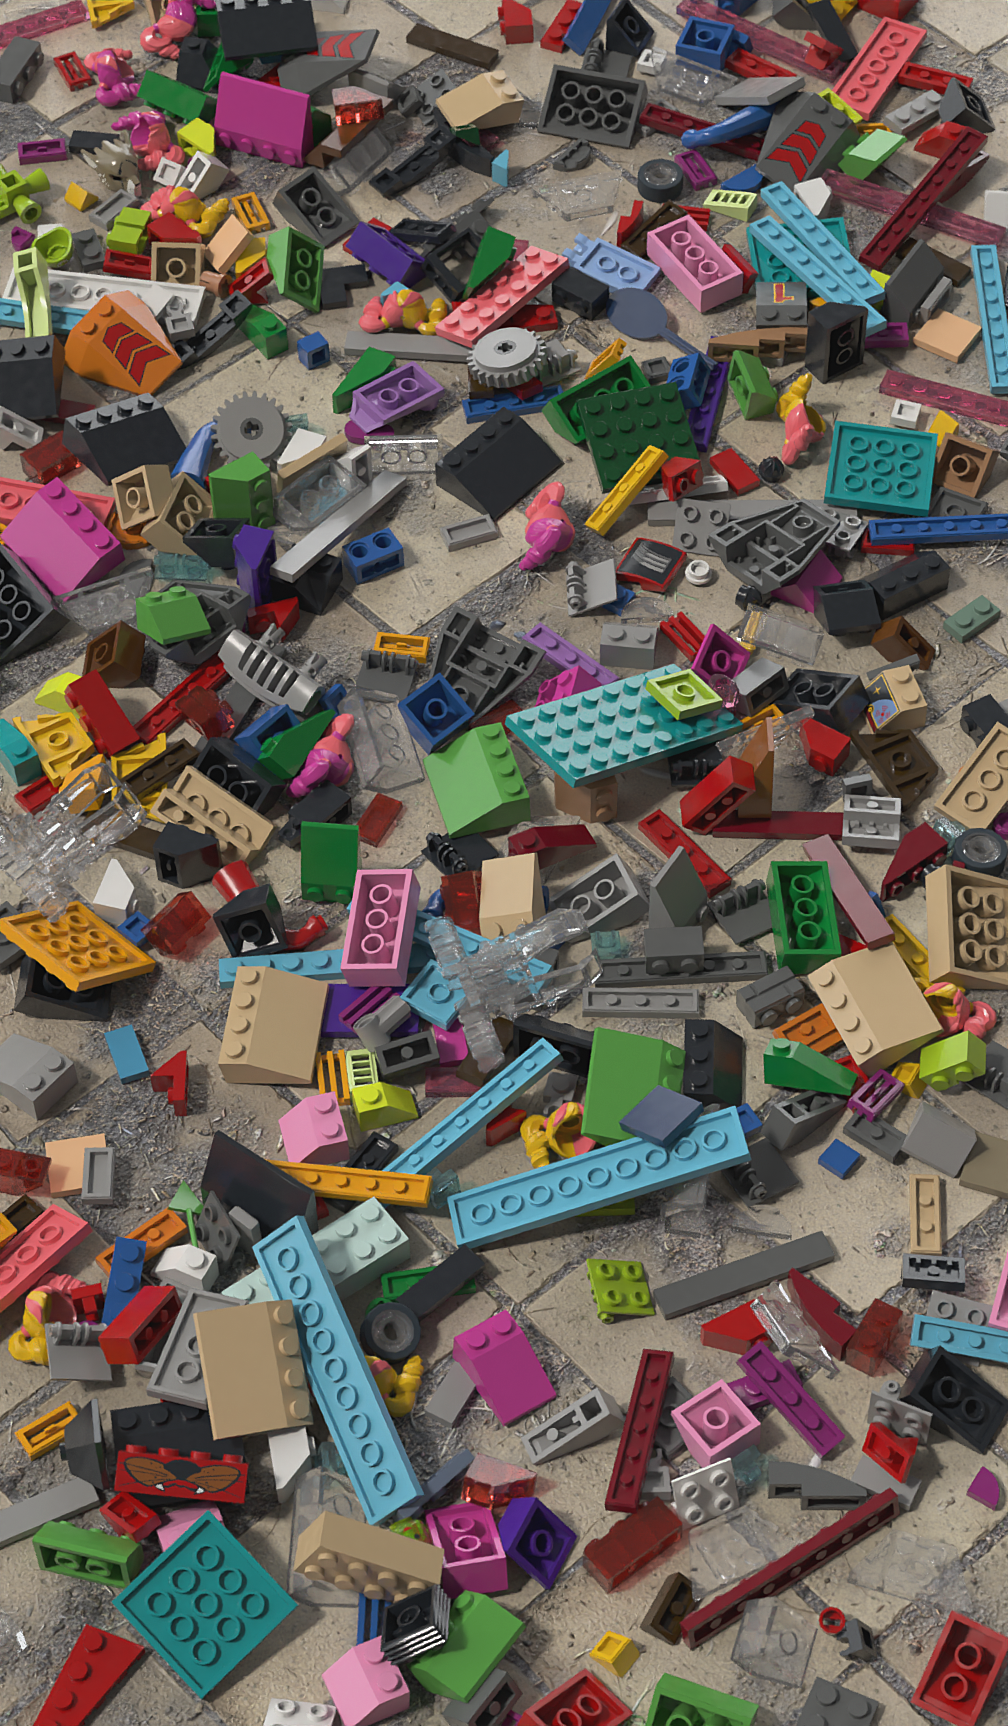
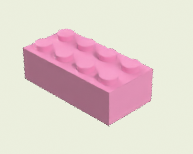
(694, 263)
(380, 927)

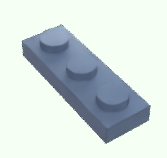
(434, 1486)

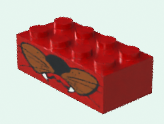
(181, 1475)

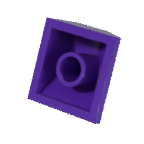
(535, 1539)

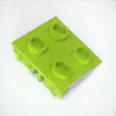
(618, 1288)

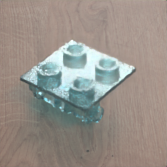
(180, 567)

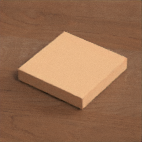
(228, 244)
(947, 335)
(68, 1163)

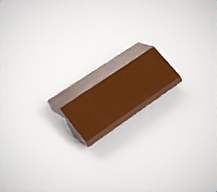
(343, 139)

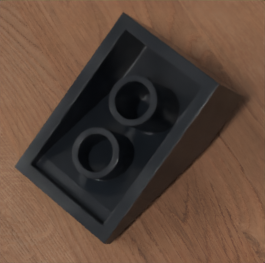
(832, 695)
(47, 996)
(956, 1397)

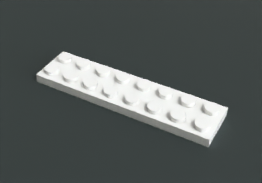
(85, 290)

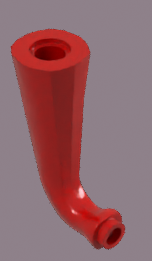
(238, 877)

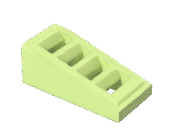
(737, 204)
(357, 1054)

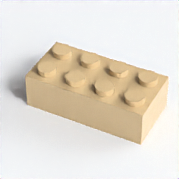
(366, 1558)

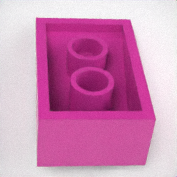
(503, 1367)
(471, 1549)

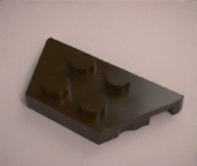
(897, 762)

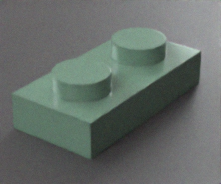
(971, 619)

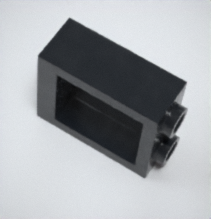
(440, 274)

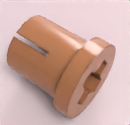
(216, 283)

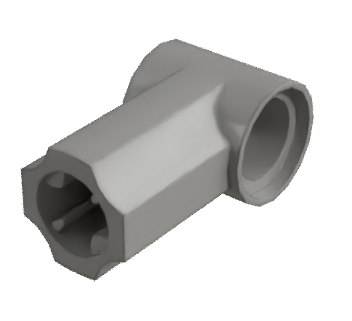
(376, 1027)

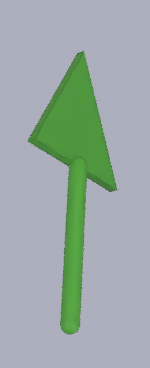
(187, 1202)

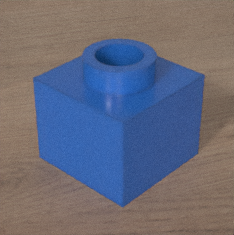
(313, 350)

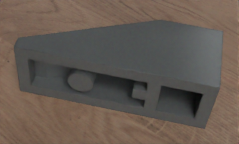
(800, 1116)

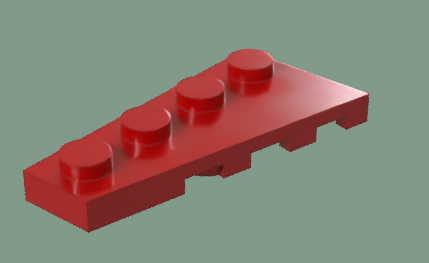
(530, 316)
(88, 1676)

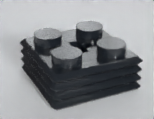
(415, 1625)

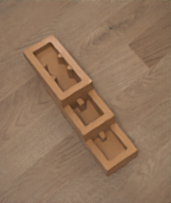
(759, 343)

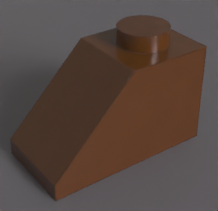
(900, 640)

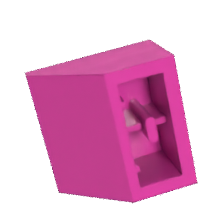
(566, 684)

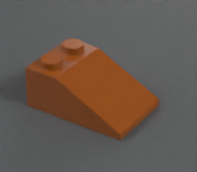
(760, 754)

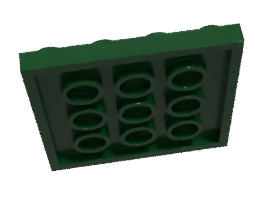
(627, 422)

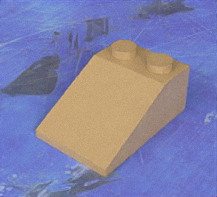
(483, 101)
(510, 894)

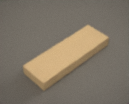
(925, 1214)

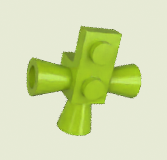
(16, 192)

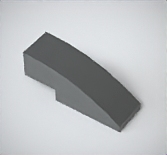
(813, 1486)

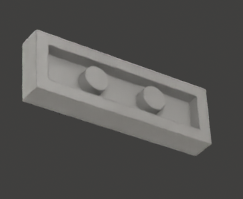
(914, 113)

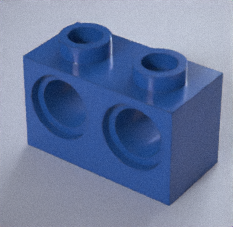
(691, 377)
(373, 555)

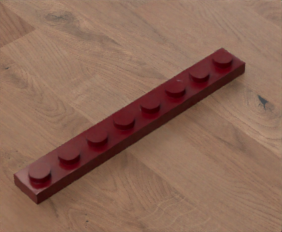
(923, 199)
(791, 1567)

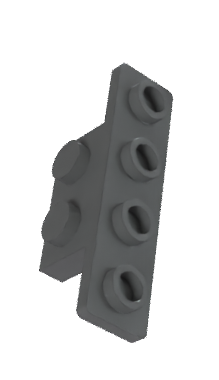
(474, 221)

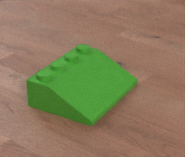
(478, 782)
(621, 1075)

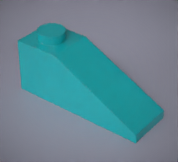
(18, 755)

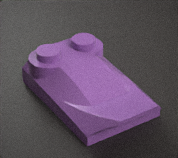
(394, 397)

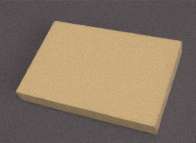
(335, 447)

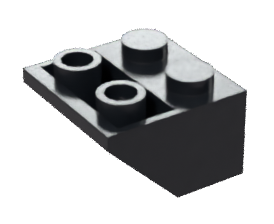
(846, 607)
(186, 856)

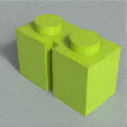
(130, 231)
(953, 1061)

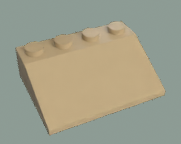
(967, 928)
(875, 1006)
(272, 1027)
(252, 1369)

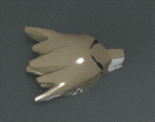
(117, 161)

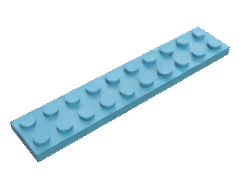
(596, 1180)
(339, 1373)

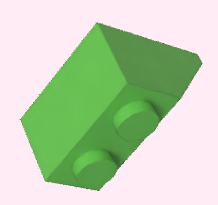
(870, 153)
(751, 385)
(171, 616)

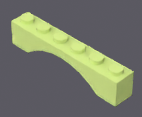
(33, 286)

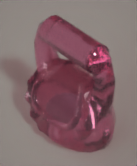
(727, 690)

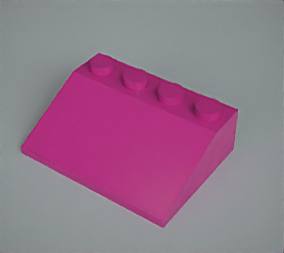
(263, 120)
(62, 540)

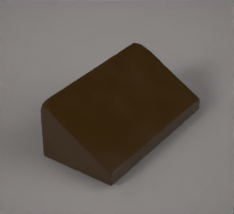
(669, 1609)

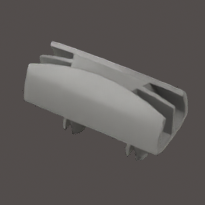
(272, 677)

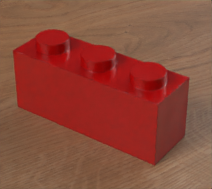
(100, 714)
(717, 795)
(140, 1325)

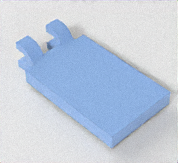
(611, 264)

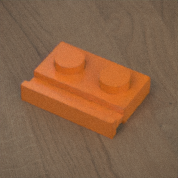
(812, 1029)

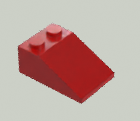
(962, 1670)
(578, 1703)

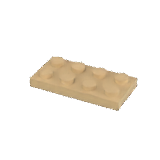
(981, 785)

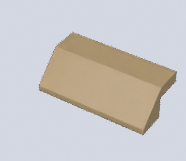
(215, 811)

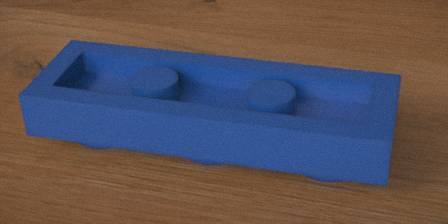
(123, 1276)

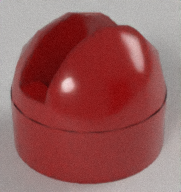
(832, 1614)

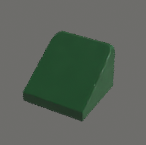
(467, 132)

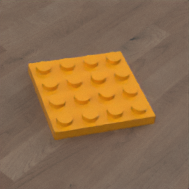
(77, 947)

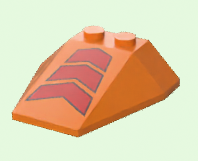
(121, 346)

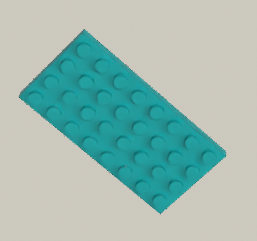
(614, 729)

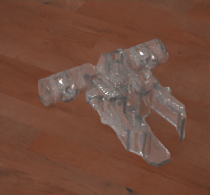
(51, 849)
(501, 976)

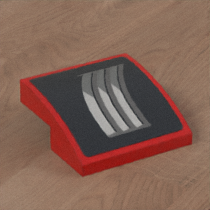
(650, 564)

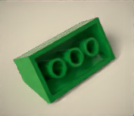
(562, 409)
(802, 915)

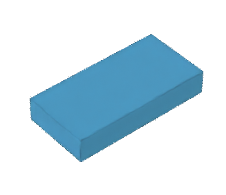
(126, 1054)

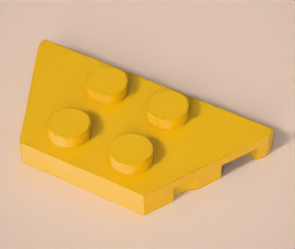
(106, 10)
(59, 743)
(128, 761)

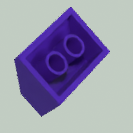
(386, 254)
(254, 556)

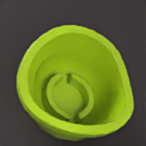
(55, 246)

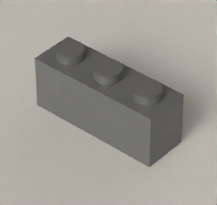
(18, 67)

